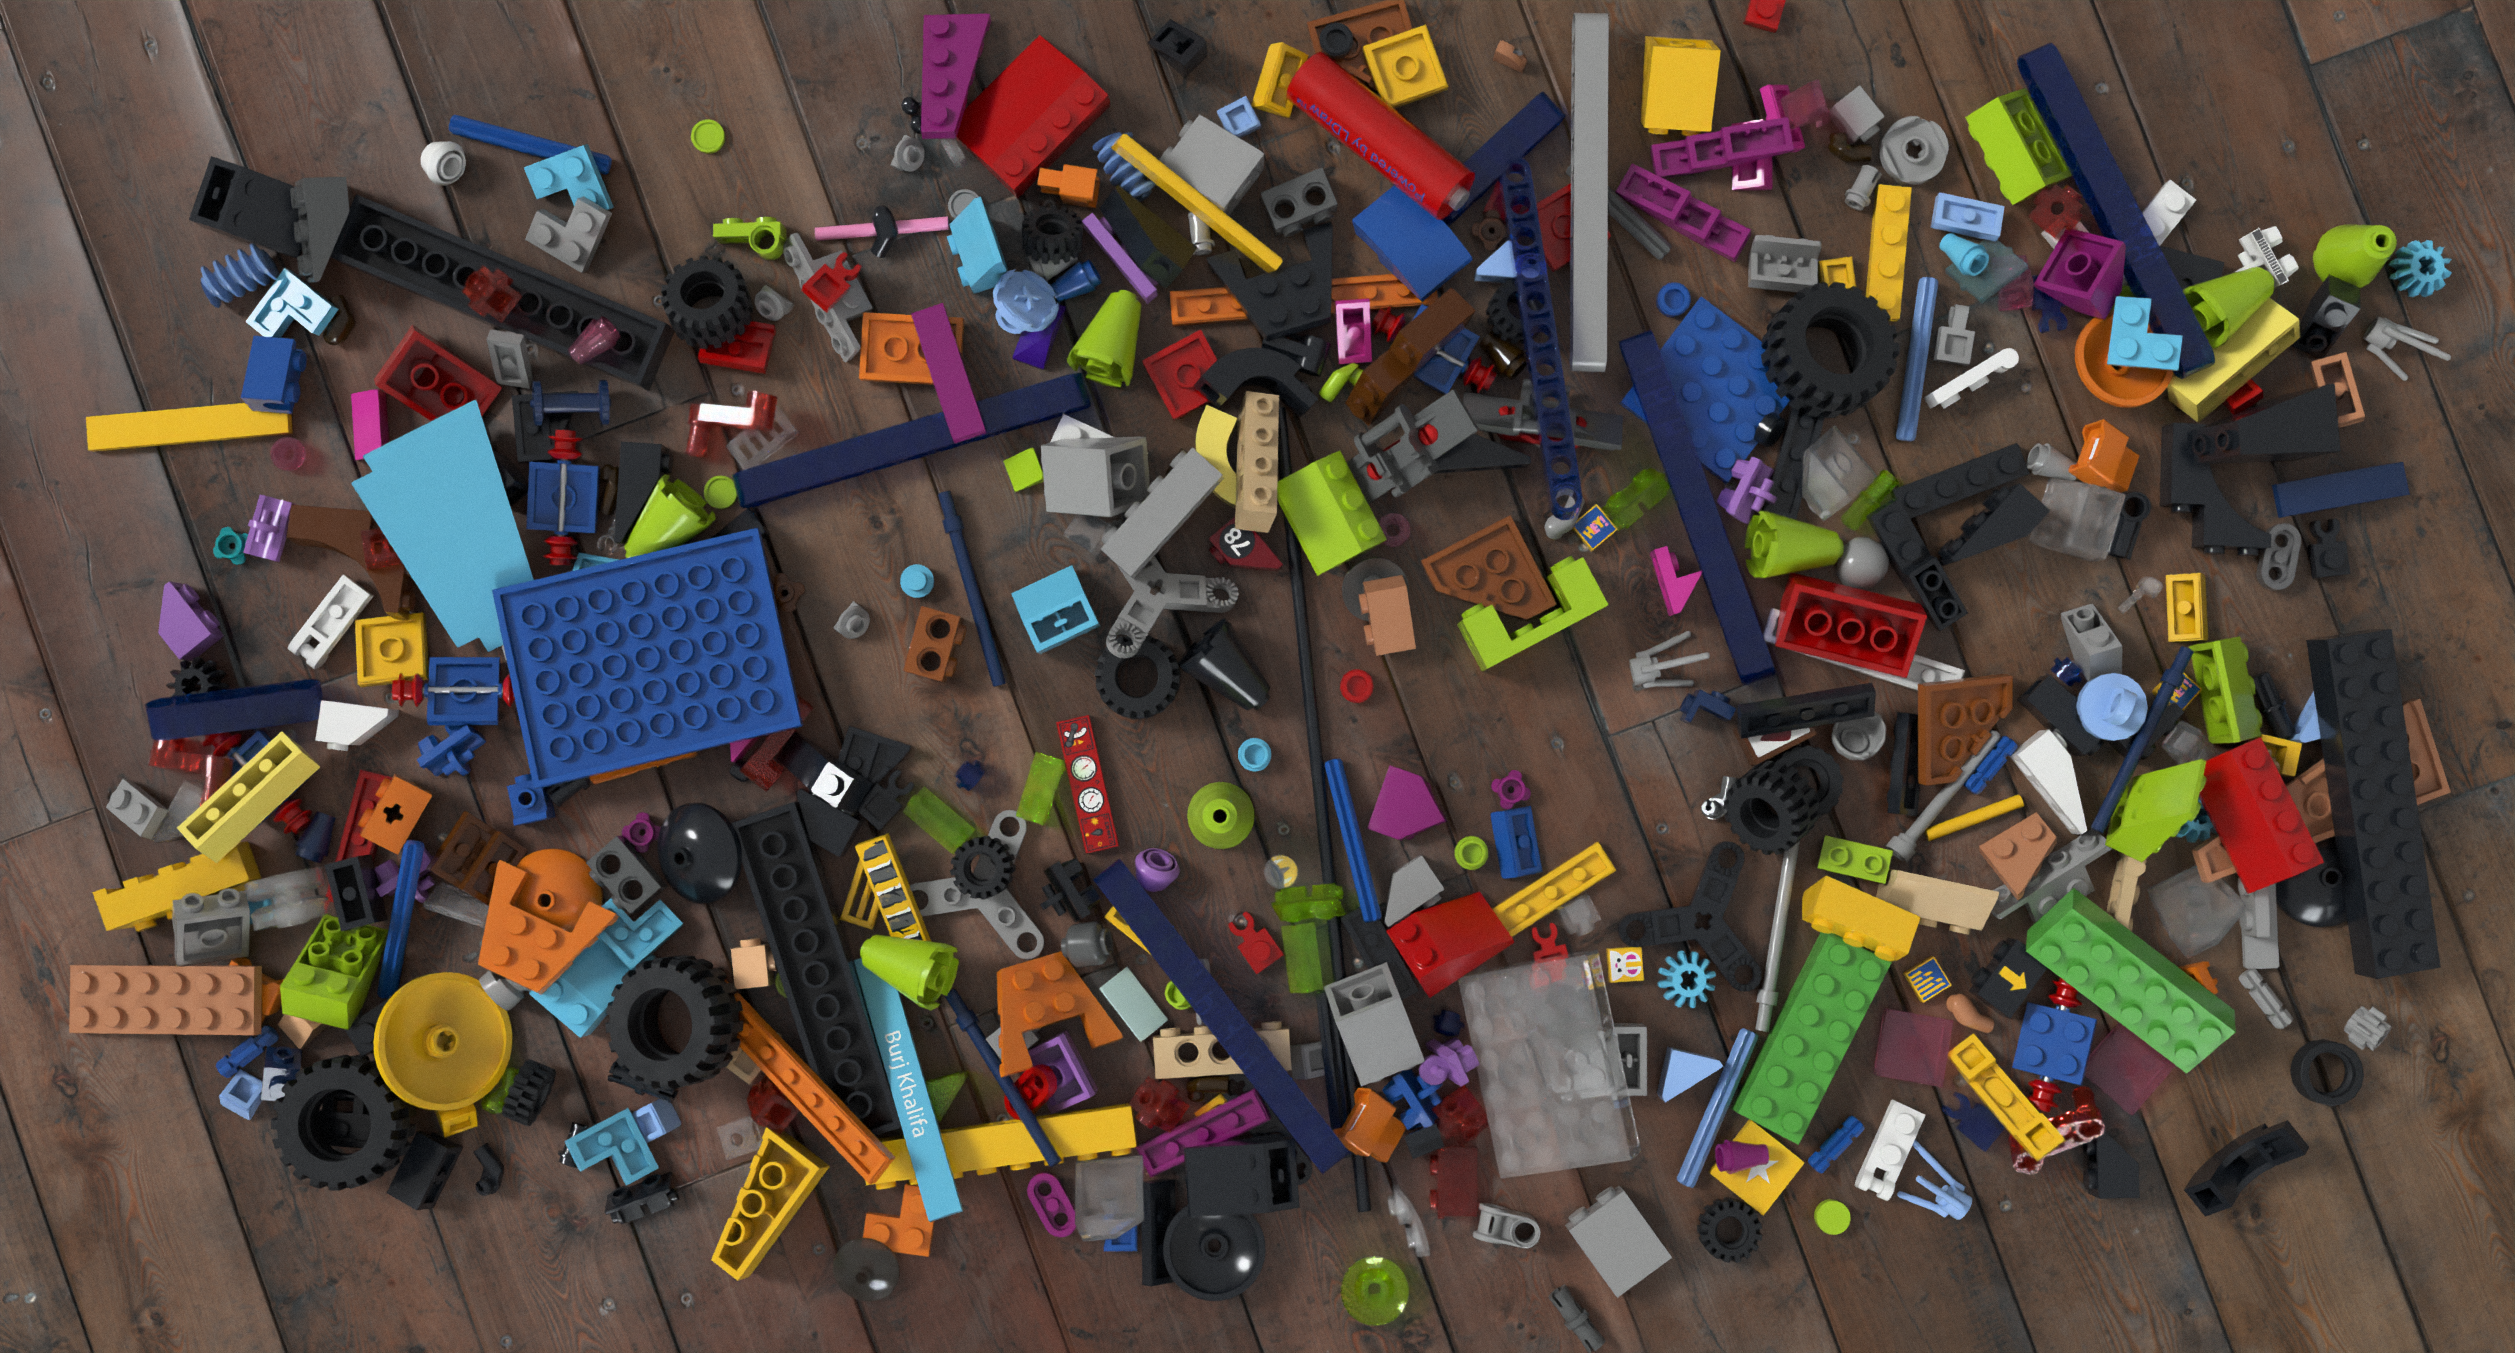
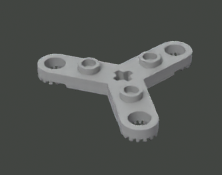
(1176, 593)
(1001, 910)

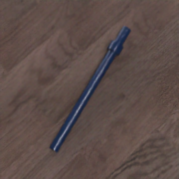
(953, 526)
(2171, 681)
(968, 1023)

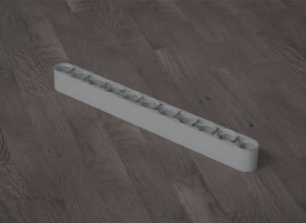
(1589, 192)

